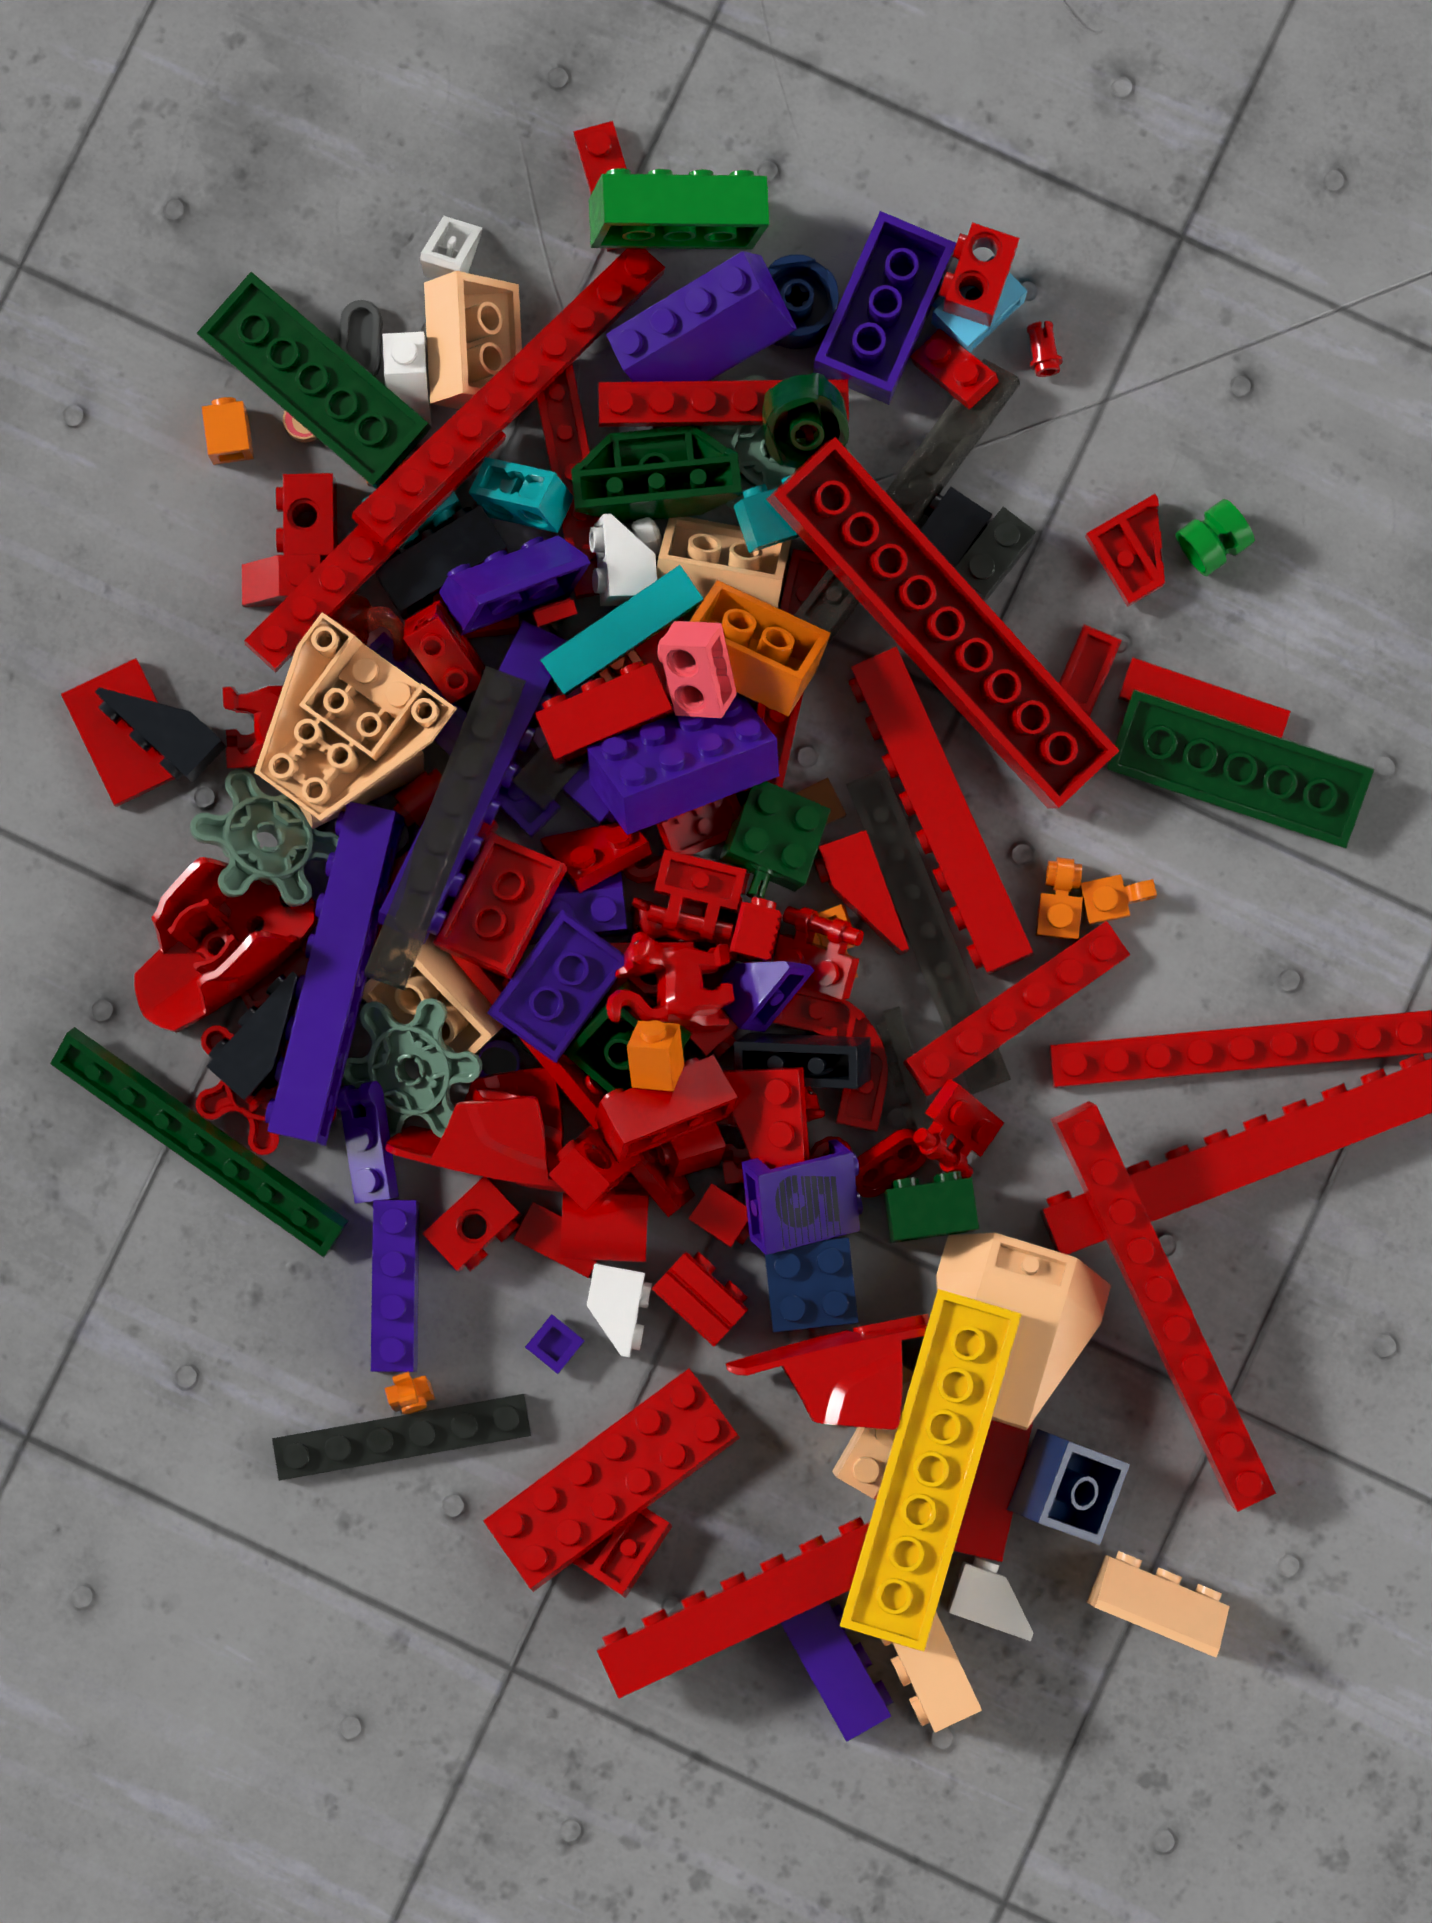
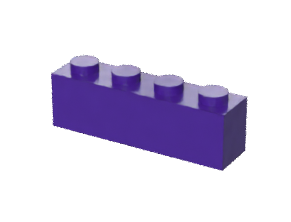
(395, 1286)
(838, 1669)

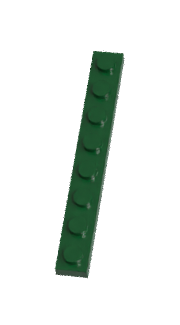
(199, 1142)

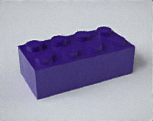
(884, 307)
(681, 764)

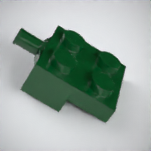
(775, 837)

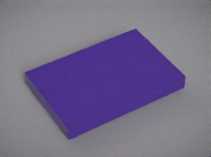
(558, 986)

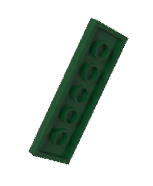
(314, 380)
(1240, 768)

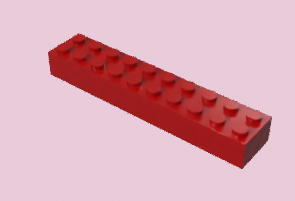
(942, 624)

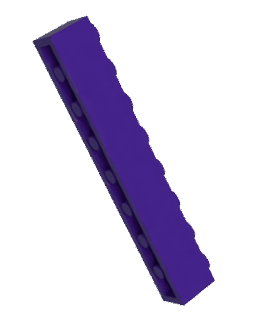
(523, 662)
(335, 973)

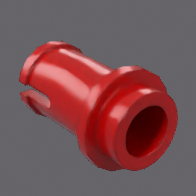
(1043, 349)

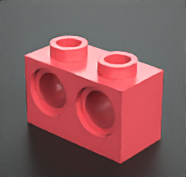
(697, 669)

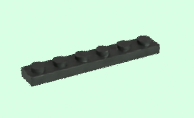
(401, 1437)

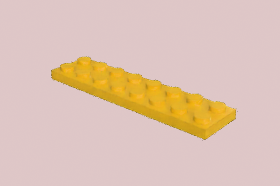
(930, 1470)

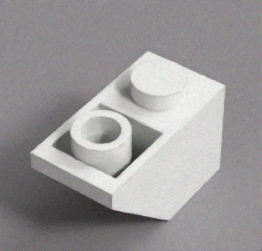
(623, 562)
(615, 1304)

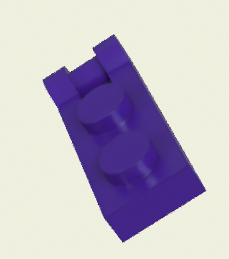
(366, 1138)

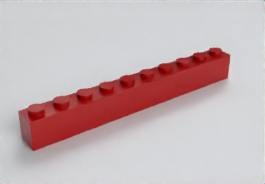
(1257, 1152)
(1163, 1306)

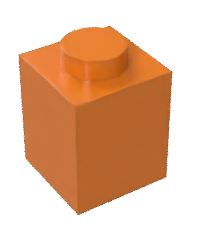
(227, 431)
(655, 1055)

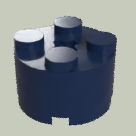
(817, 292)

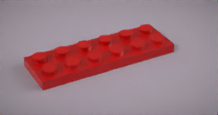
(611, 1479)

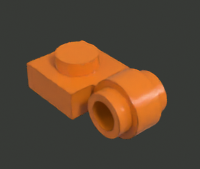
(1058, 913)

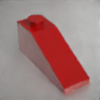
(858, 882)

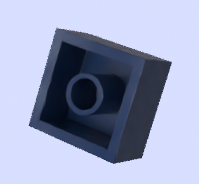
(811, 1286)
(1068, 1487)

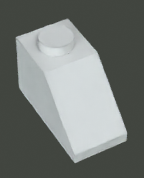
(407, 370)
(988, 1599)

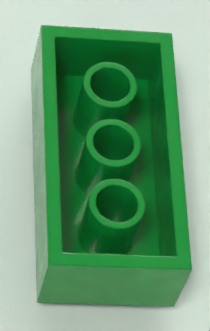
(678, 210)

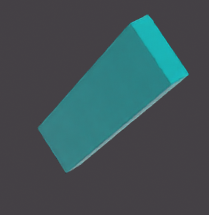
(622, 630)

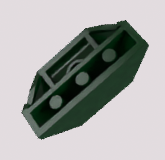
(656, 475)

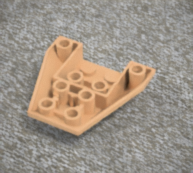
(344, 721)
(1058, 1303)

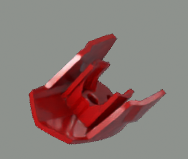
(212, 945)
(500, 1131)
(845, 1374)

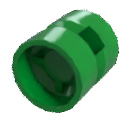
(1219, 534)

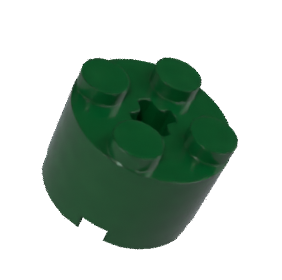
(802, 417)

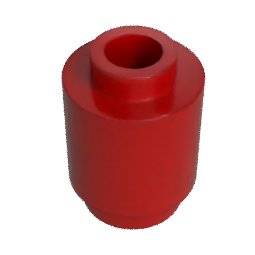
(417, 797)

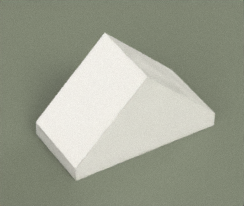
(450, 248)

